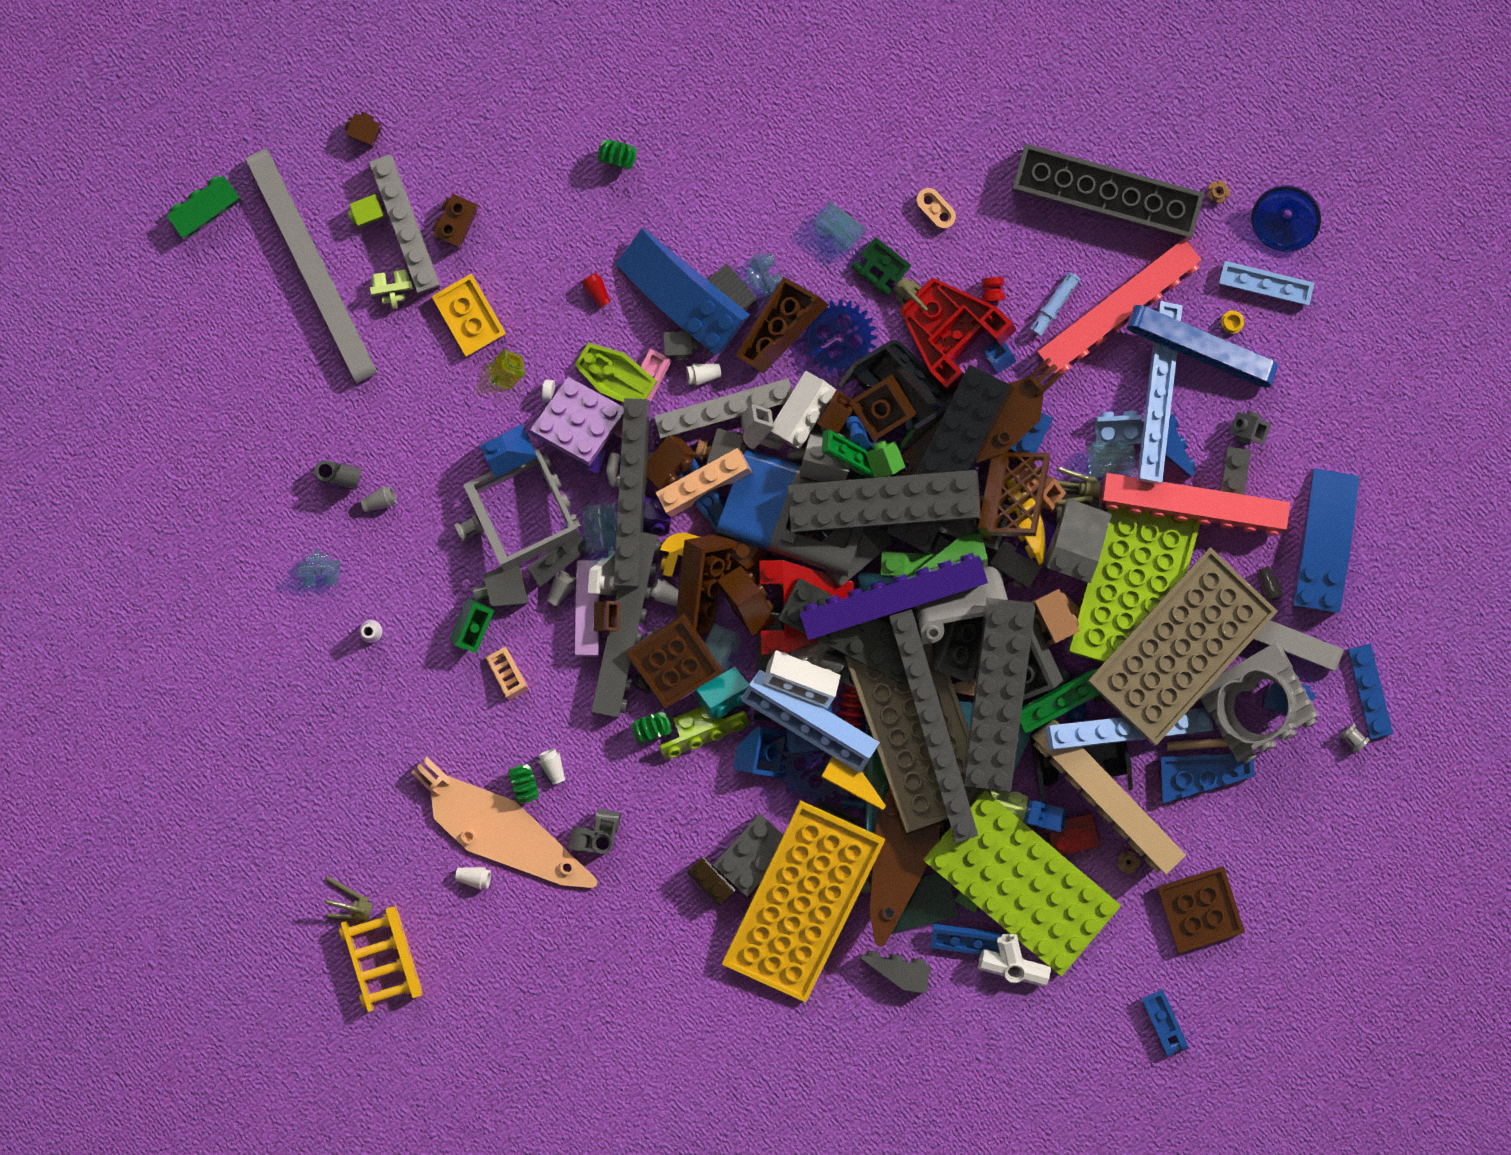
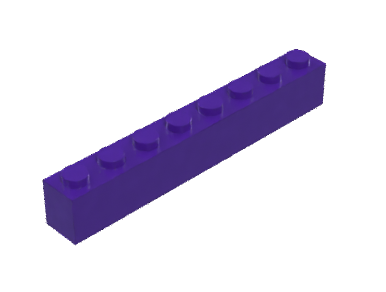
(894, 596)

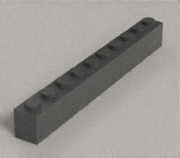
(933, 726)

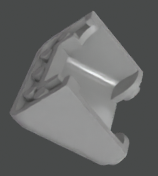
(956, 607)

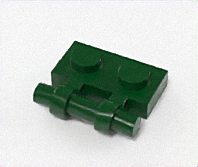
(886, 261)

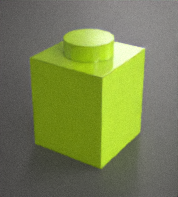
(366, 211)

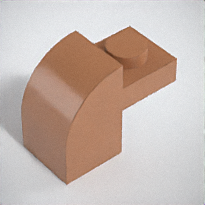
(1052, 493)

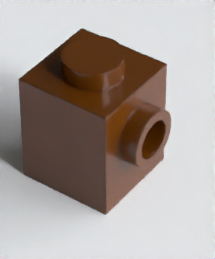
(363, 128)

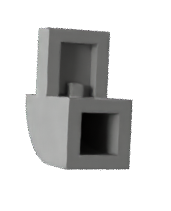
(757, 428)

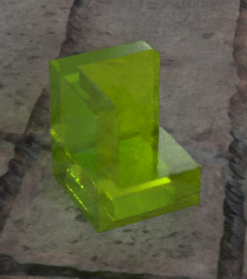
(506, 369)

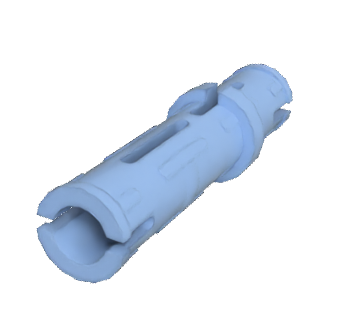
(1057, 300)

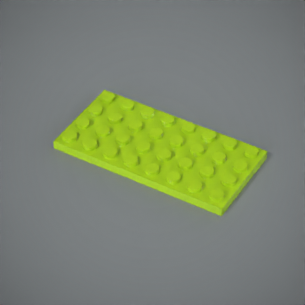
(1135, 570)
(1024, 884)

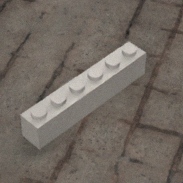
(405, 224)
(722, 408)

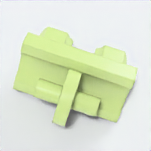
(381, 287)

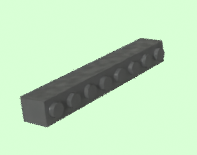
(632, 492)
(616, 664)

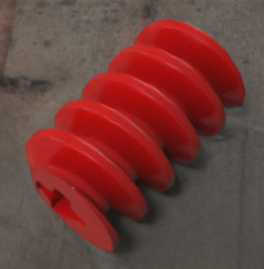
(850, 707)

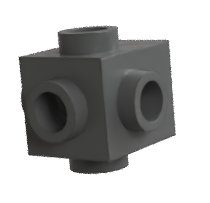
(1250, 428)

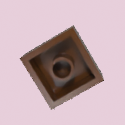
(882, 407)
(747, 600)

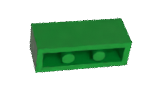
(203, 207)

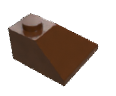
(747, 557)

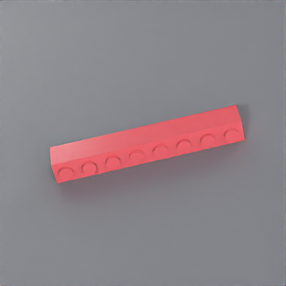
(1118, 306)
(1196, 504)

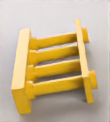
(404, 963)

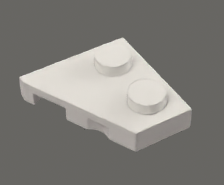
(602, 576)

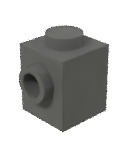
(679, 345)

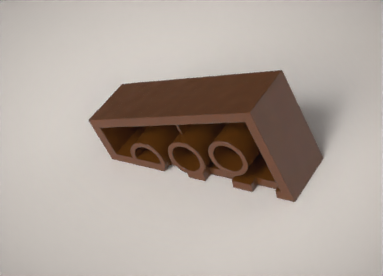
(780, 324)
(702, 565)

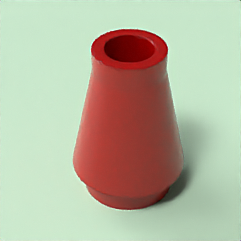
(596, 289)

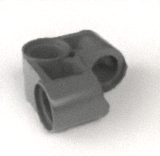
(342, 474)
(837, 665)
(605, 825)

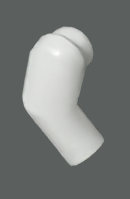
(612, 469)

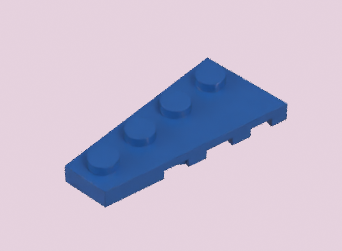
(1198, 773)

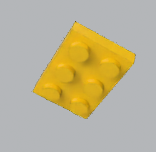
(468, 315)

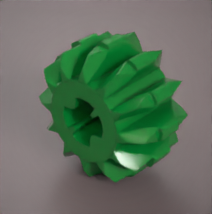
(617, 154)
(651, 727)
(523, 783)

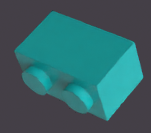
(722, 693)

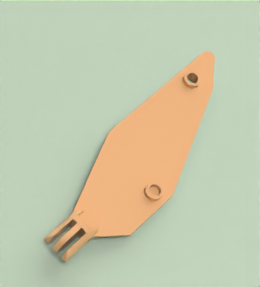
(499, 829)

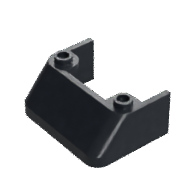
(918, 384)
(1113, 756)

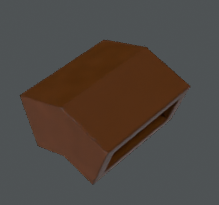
(606, 616)

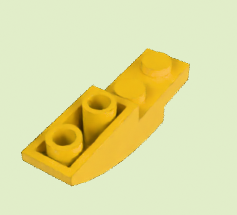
(1035, 544)

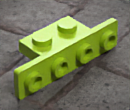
(697, 729)

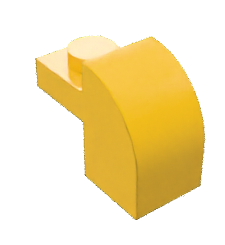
(673, 545)

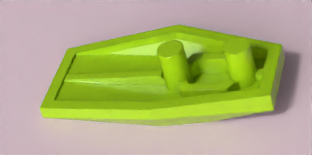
(614, 373)

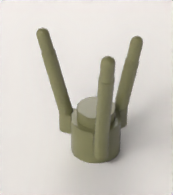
(907, 290)
(1088, 488)
(360, 909)

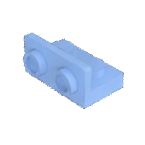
(1114, 428)

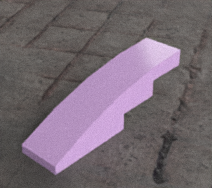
(585, 638)

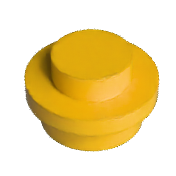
(1232, 322)

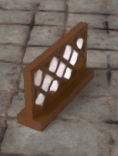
(994, 495)

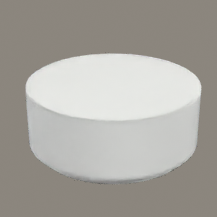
(548, 390)

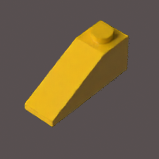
(852, 782)

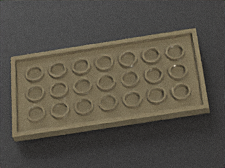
(1182, 646)
(902, 745)

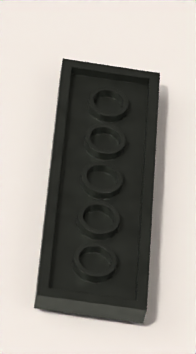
(867, 642)

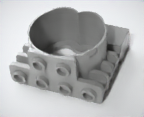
(1221, 696)

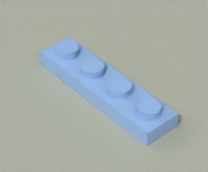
(1266, 283)

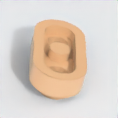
(936, 208)

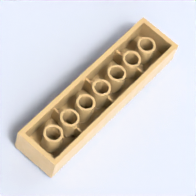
(1113, 803)

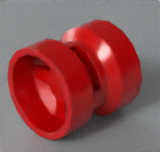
(993, 295)

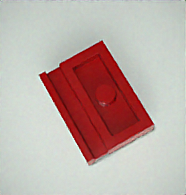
(1077, 835)

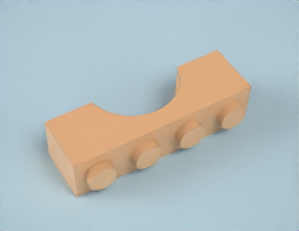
(688, 489)

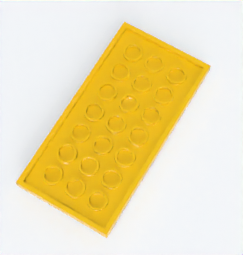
(803, 901)

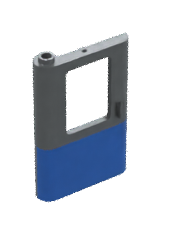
(760, 512)

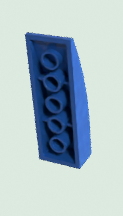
(682, 292)
(1326, 541)

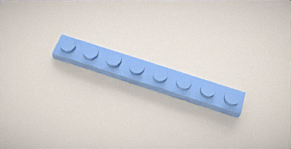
(1158, 405)
(1119, 730)

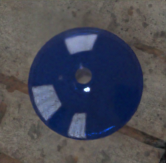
(1285, 231)

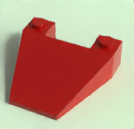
(950, 327)
(787, 574)

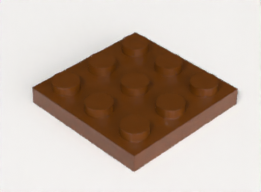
(674, 661)
(1200, 909)

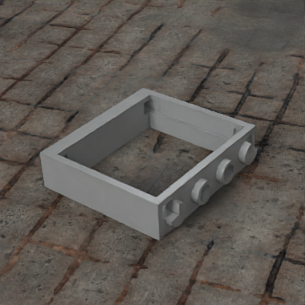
(488, 480)

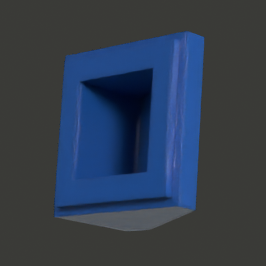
(999, 356)

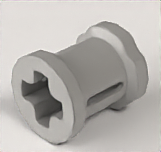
(469, 528)
(1354, 738)

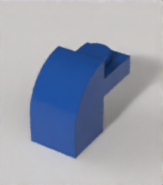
(1276, 698)
(1045, 816)

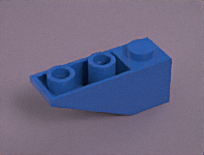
(1176, 449)

